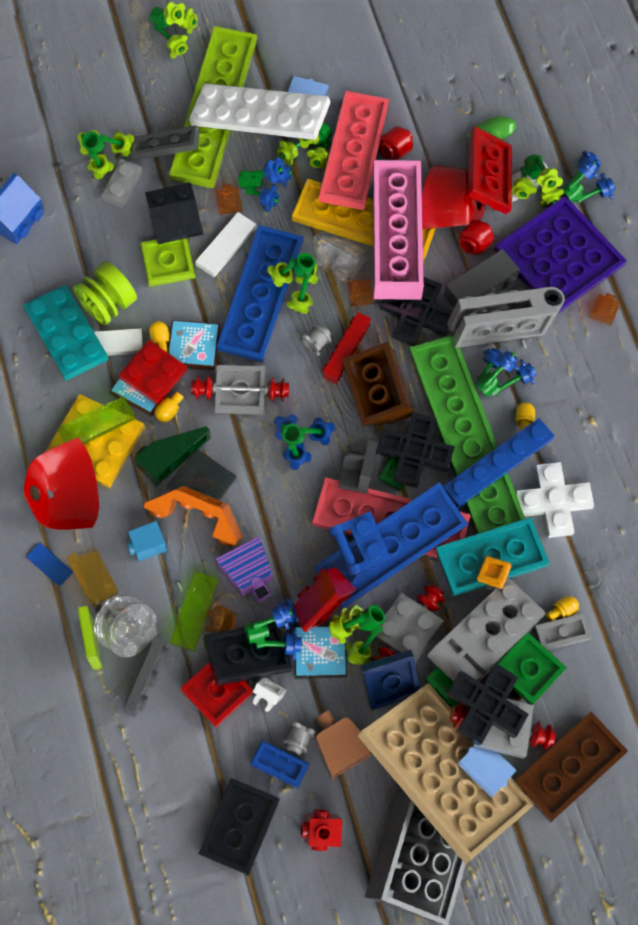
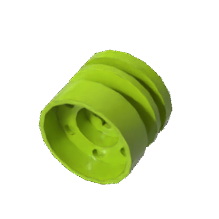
(109, 290)

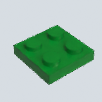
(534, 668)

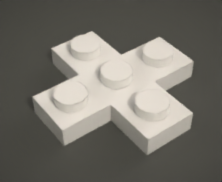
(555, 499)

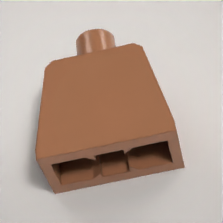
(339, 744)

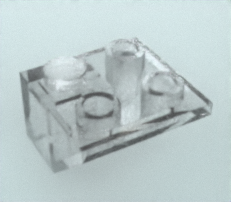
(339, 256)

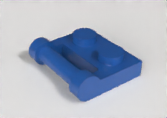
(367, 539)

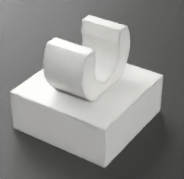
(269, 691)

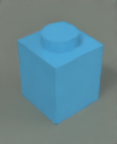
(146, 541)

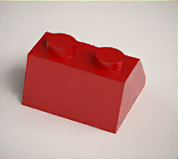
(322, 598)

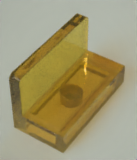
(93, 577)

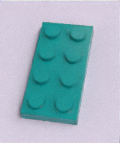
(65, 332)
(511, 543)

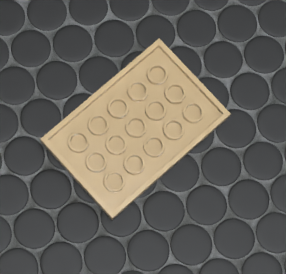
(423, 757)

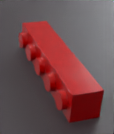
(346, 347)

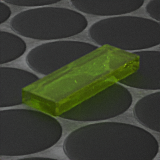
(98, 422)
(194, 611)

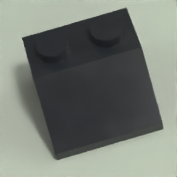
(174, 213)

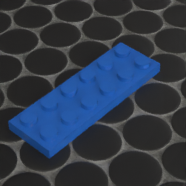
(257, 298)
(407, 537)

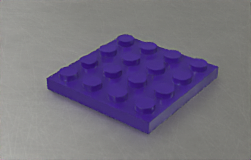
(562, 252)

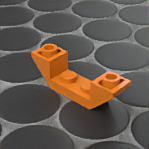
(226, 528)

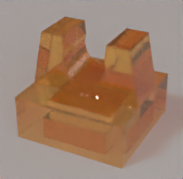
(228, 199)
(360, 292)
(605, 308)
(222, 619)

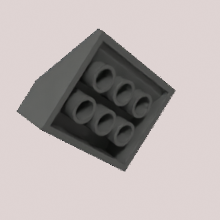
(415, 866)

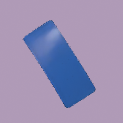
(49, 564)

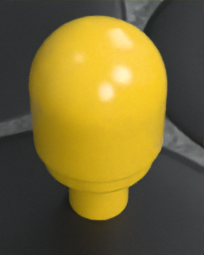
(159, 334)
(168, 408)
(524, 415)
(563, 608)

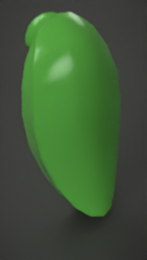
(498, 126)

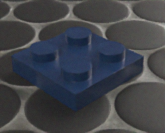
(390, 679)

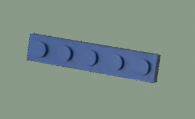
(498, 462)

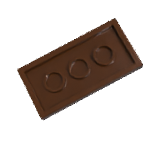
(571, 766)

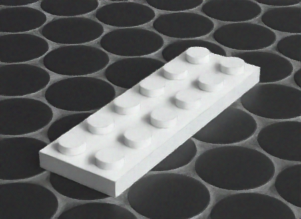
(260, 111)

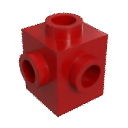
(321, 830)

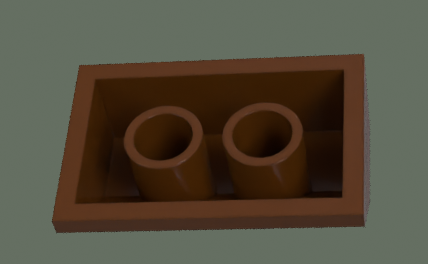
(378, 386)

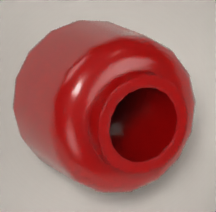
(396, 143)
(476, 237)

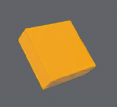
(494, 572)

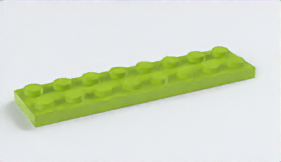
(227, 65)

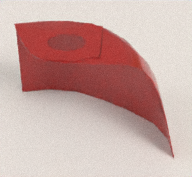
(447, 199)
(72, 479)

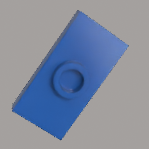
(279, 764)

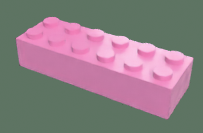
(397, 230)

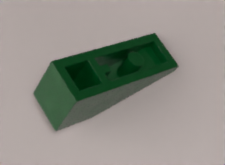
(167, 454)

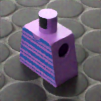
(247, 569)

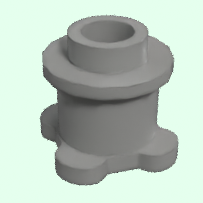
(316, 339)
(298, 738)

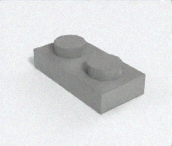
(122, 183)
(563, 632)

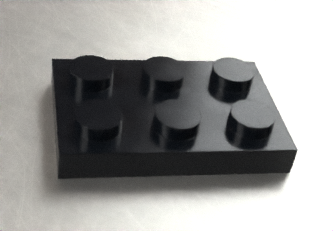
(236, 660)
(239, 826)

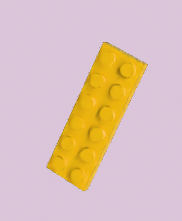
(341, 220)

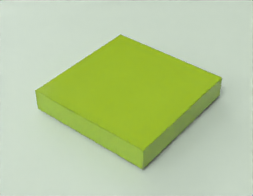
(167, 262)
(89, 639)

